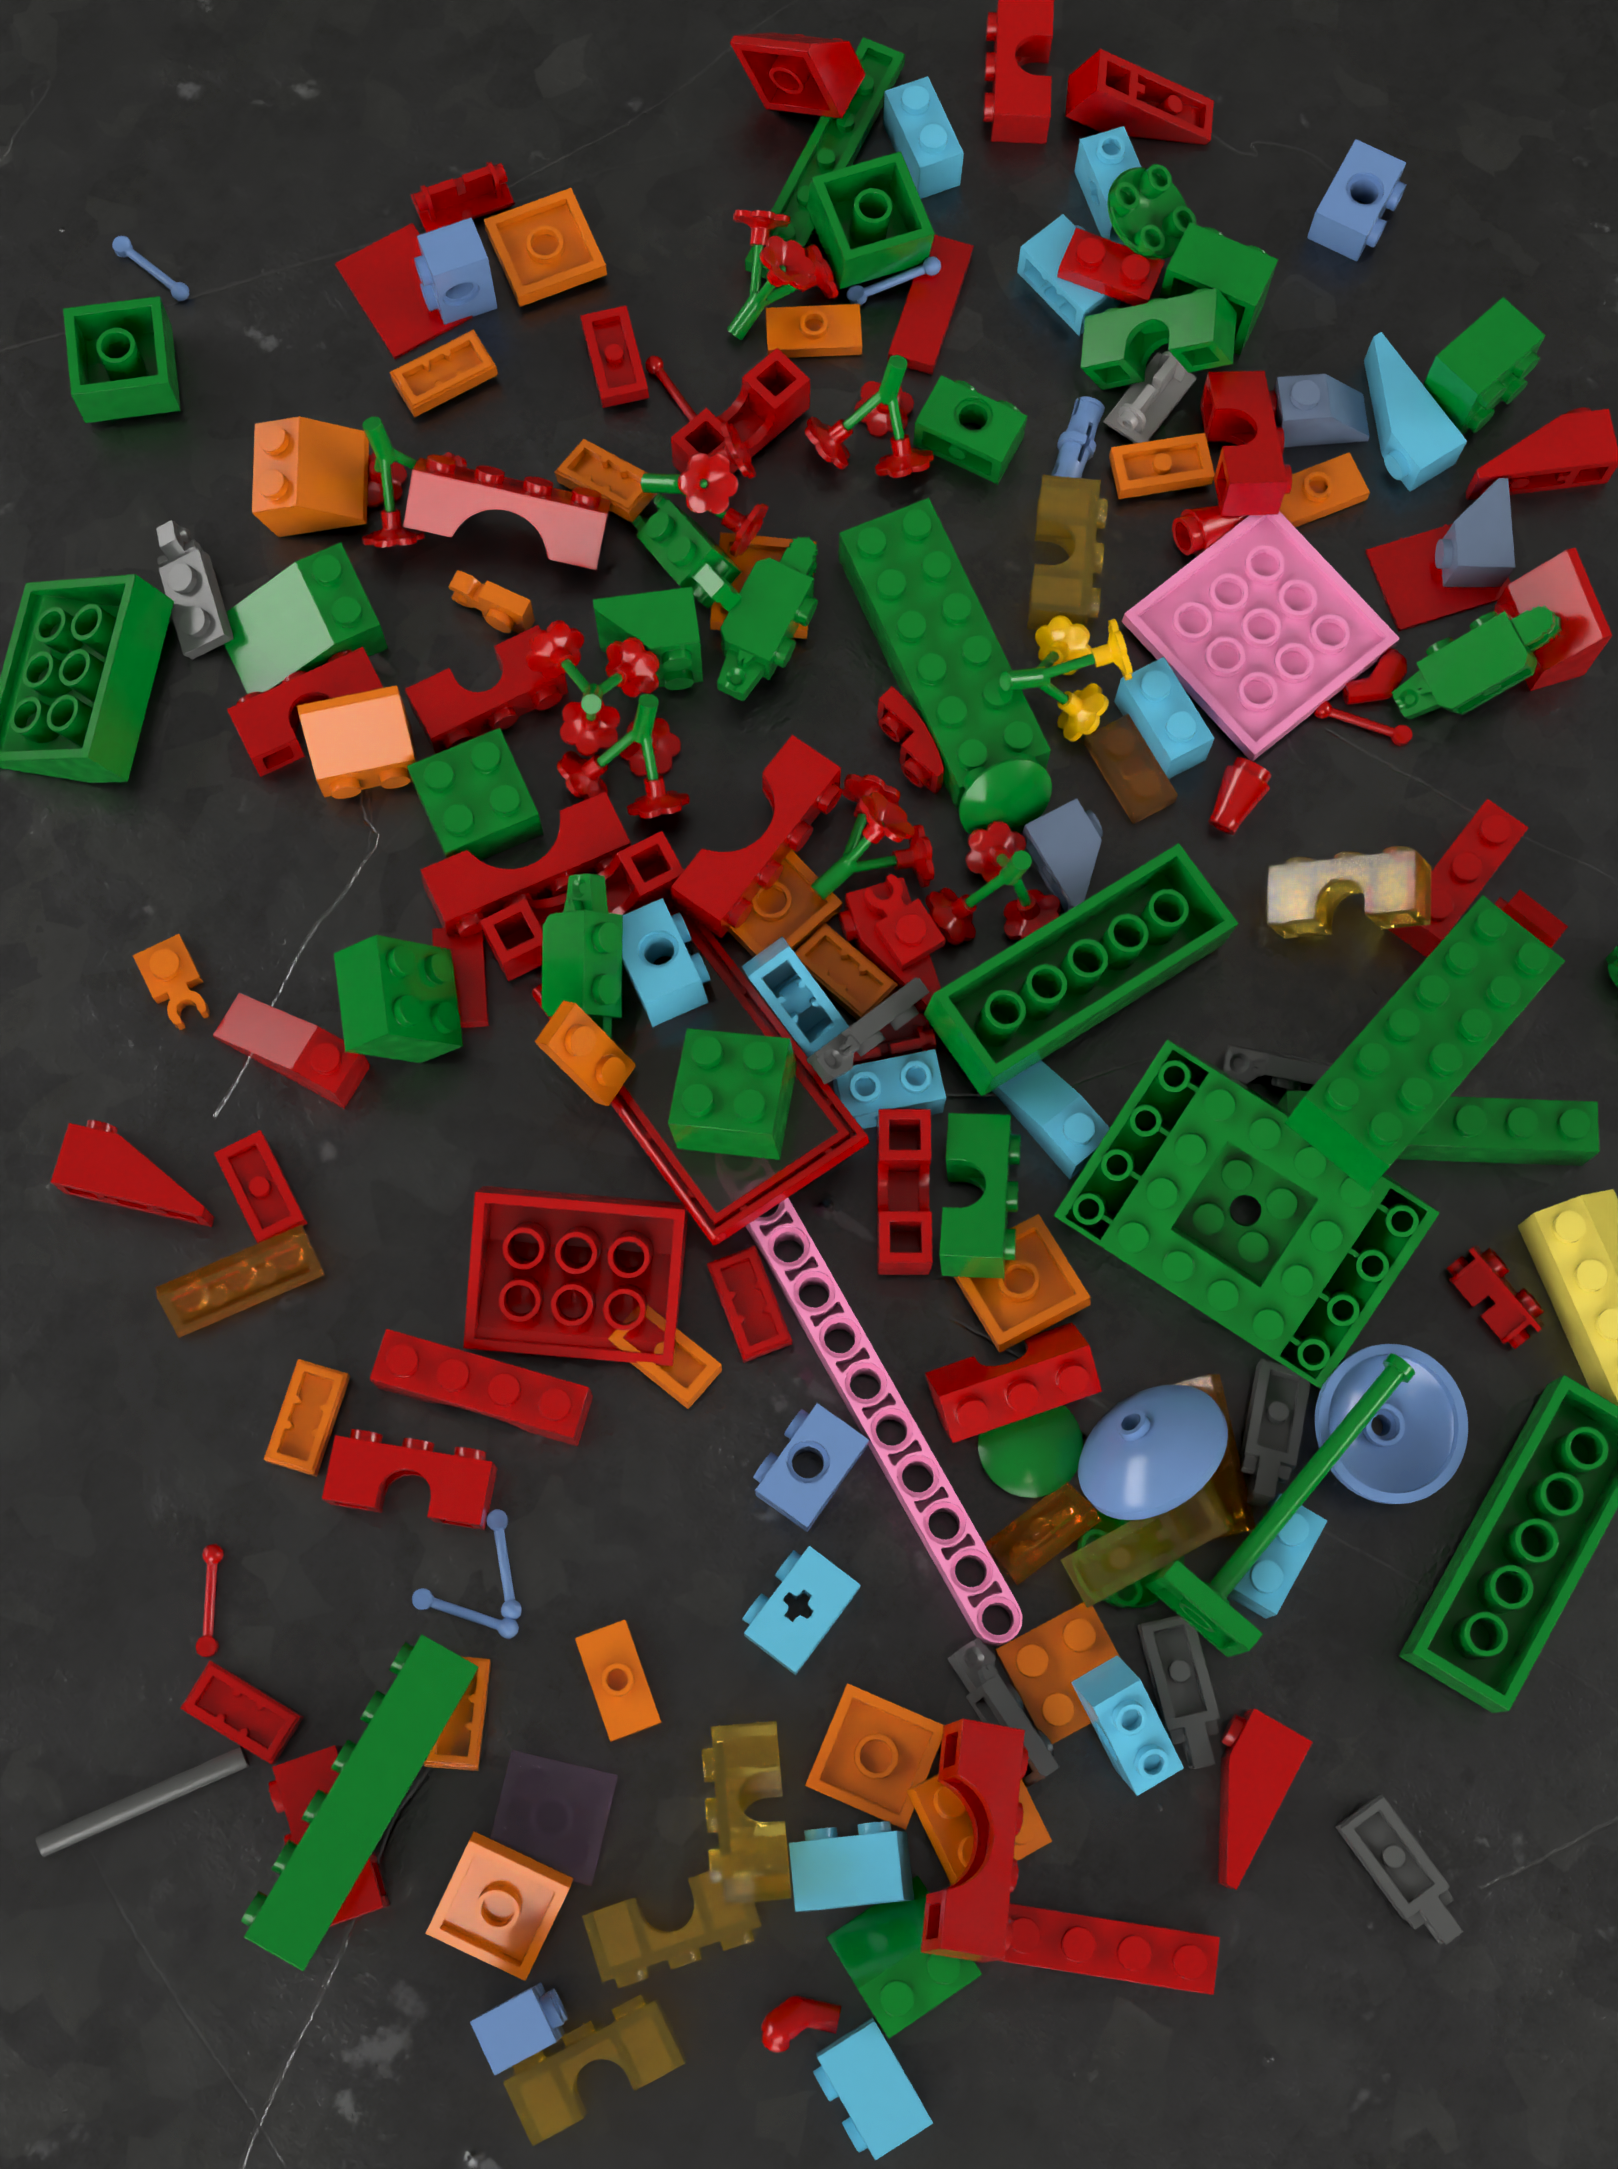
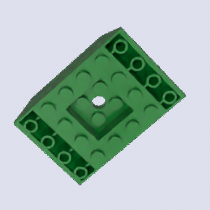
(1293, 1278)

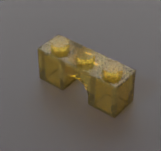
(1069, 517)
(1308, 891)
(750, 1853)
(628, 1943)
(546, 2087)

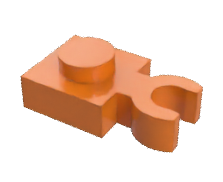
(499, 606)
(171, 975)

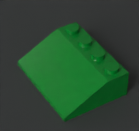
(80, 676)

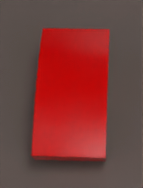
(918, 752)

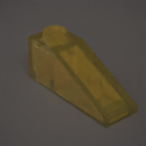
(1146, 1545)

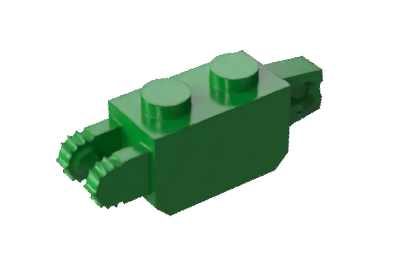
(689, 554)
(764, 620)
(1478, 664)
(584, 953)

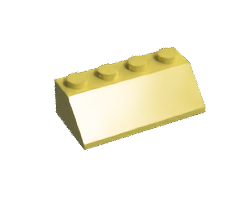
(1578, 1264)

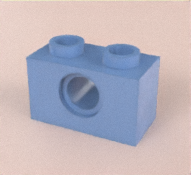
(1365, 177)
(455, 272)
(805, 1498)
(520, 2027)

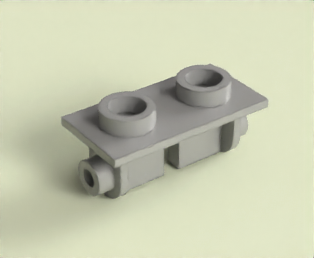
(1150, 402)

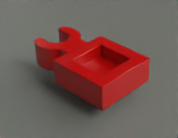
(906, 929)

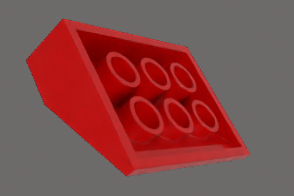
(568, 1271)

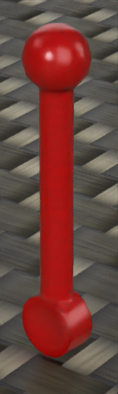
(655, 365)
(1399, 735)
(207, 1645)

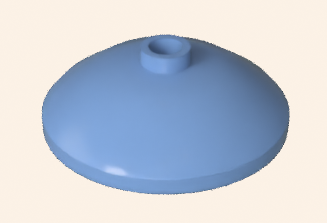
(1421, 1427)
(1152, 1452)

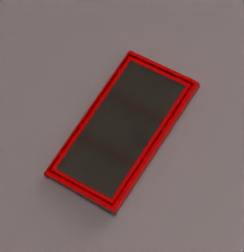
(719, 1188)

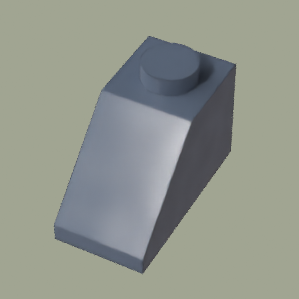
(1319, 411)
(1479, 542)
(1065, 850)

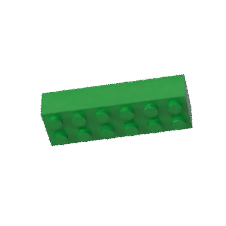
(938, 641)
(1079, 969)
(1423, 1043)
(1523, 1550)

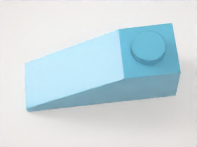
(1410, 425)
(1054, 1116)

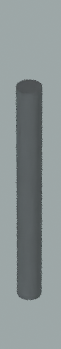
(142, 1801)

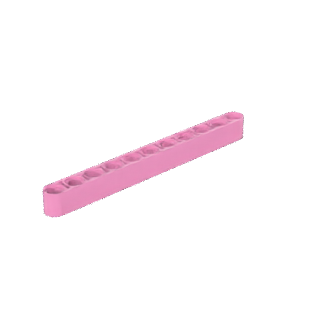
(886, 1405)

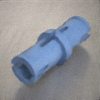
(1077, 442)

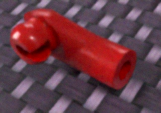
(1382, 681)
(793, 2017)

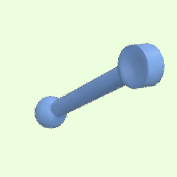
(124, 248)
(859, 295)
(498, 1521)
(424, 1600)

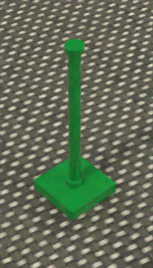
(1206, 1604)

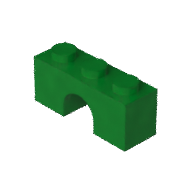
(1122, 339)
(977, 1236)

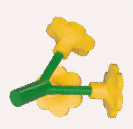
(1064, 651)

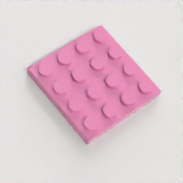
(1260, 631)

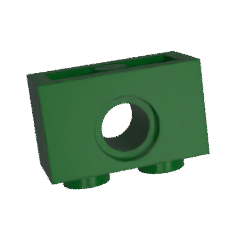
(980, 451)

